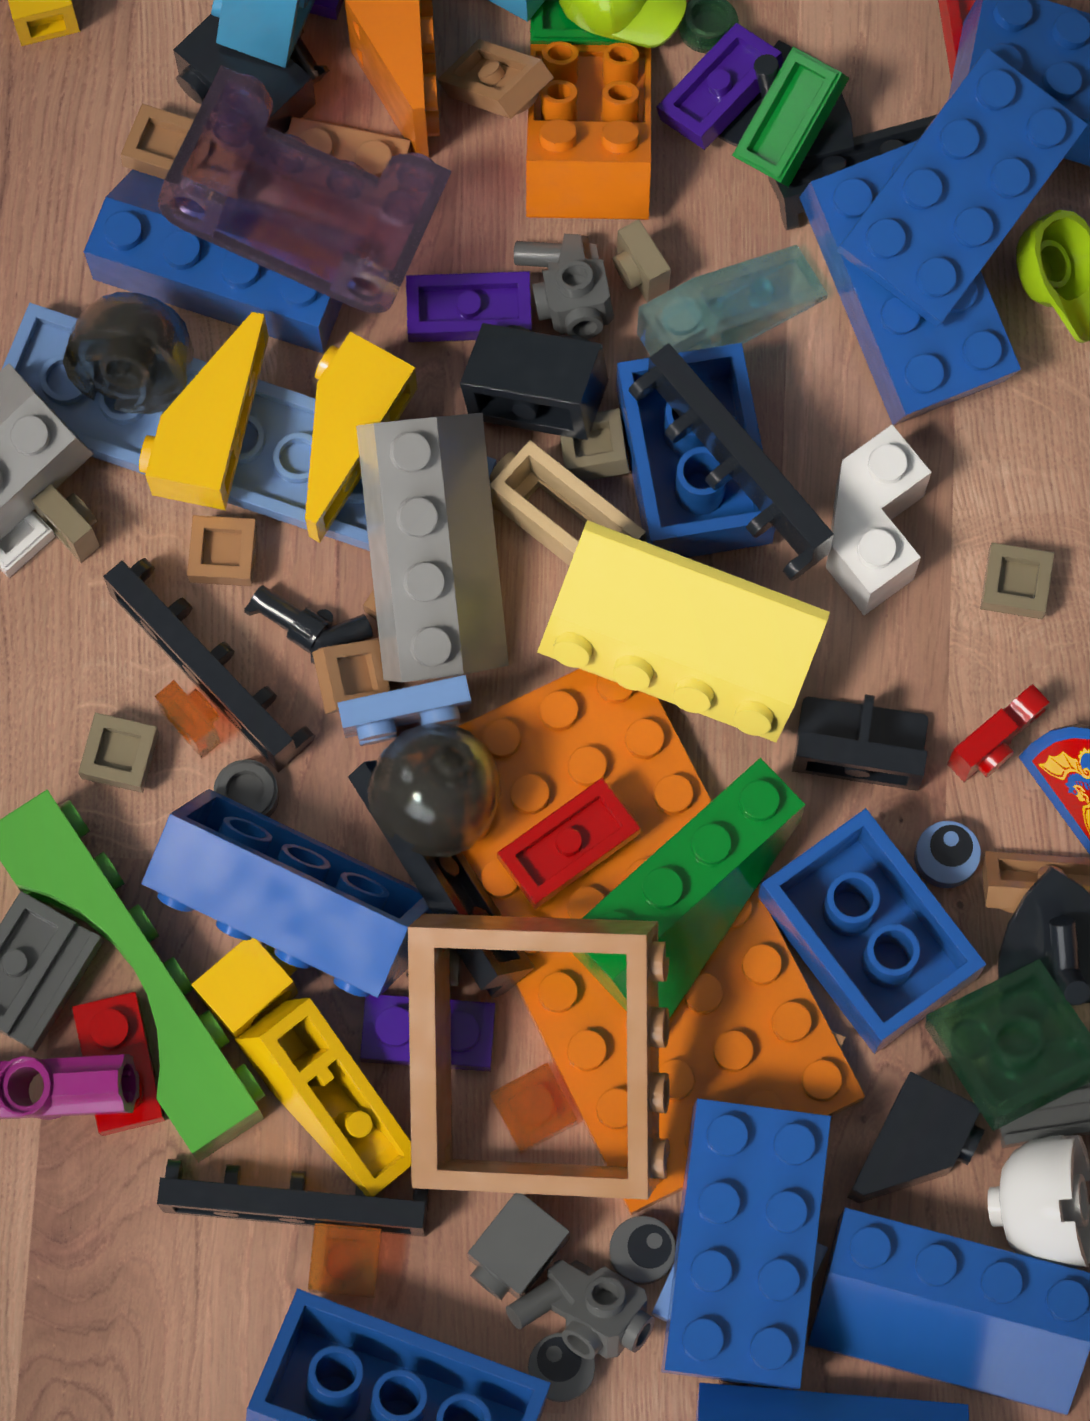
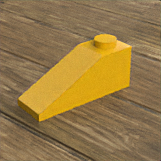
(353, 389)
(206, 424)
(327, 1093)

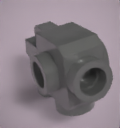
(574, 286)
(599, 1309)

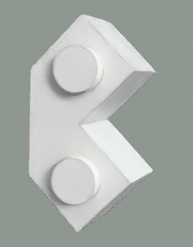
(867, 549)

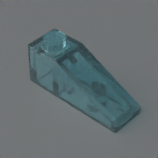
(731, 303)

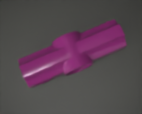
(70, 1086)

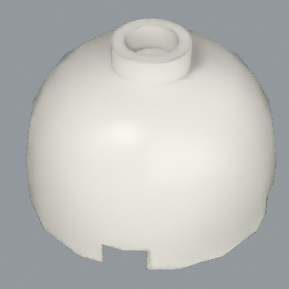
(1045, 1200)

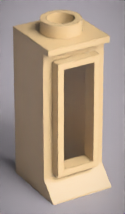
(523, 473)

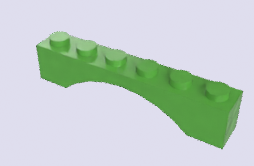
(195, 1081)

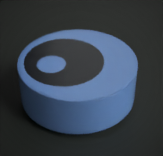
(947, 854)

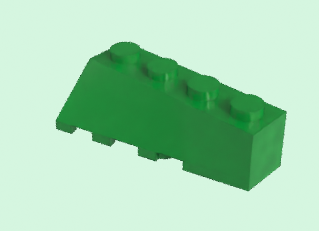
(700, 880)

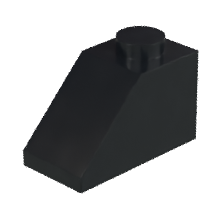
(918, 1140)

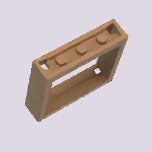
(430, 1053)

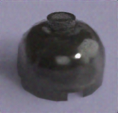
(130, 352)
(435, 789)

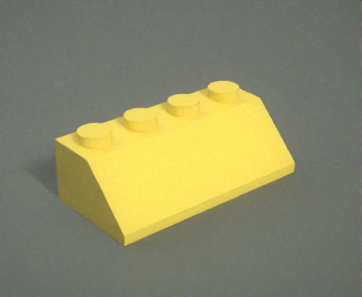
(683, 632)

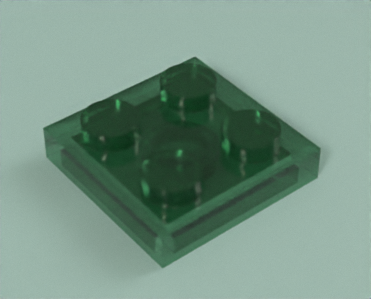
(1014, 1044)

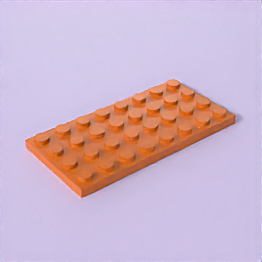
(748, 1020)

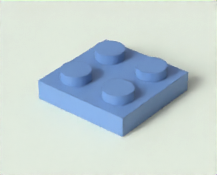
(378, 715)

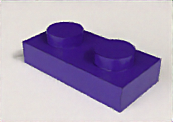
(716, 87)
(457, 304)
(387, 1032)

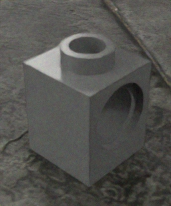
(516, 1248)

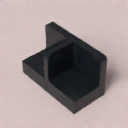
(861, 743)

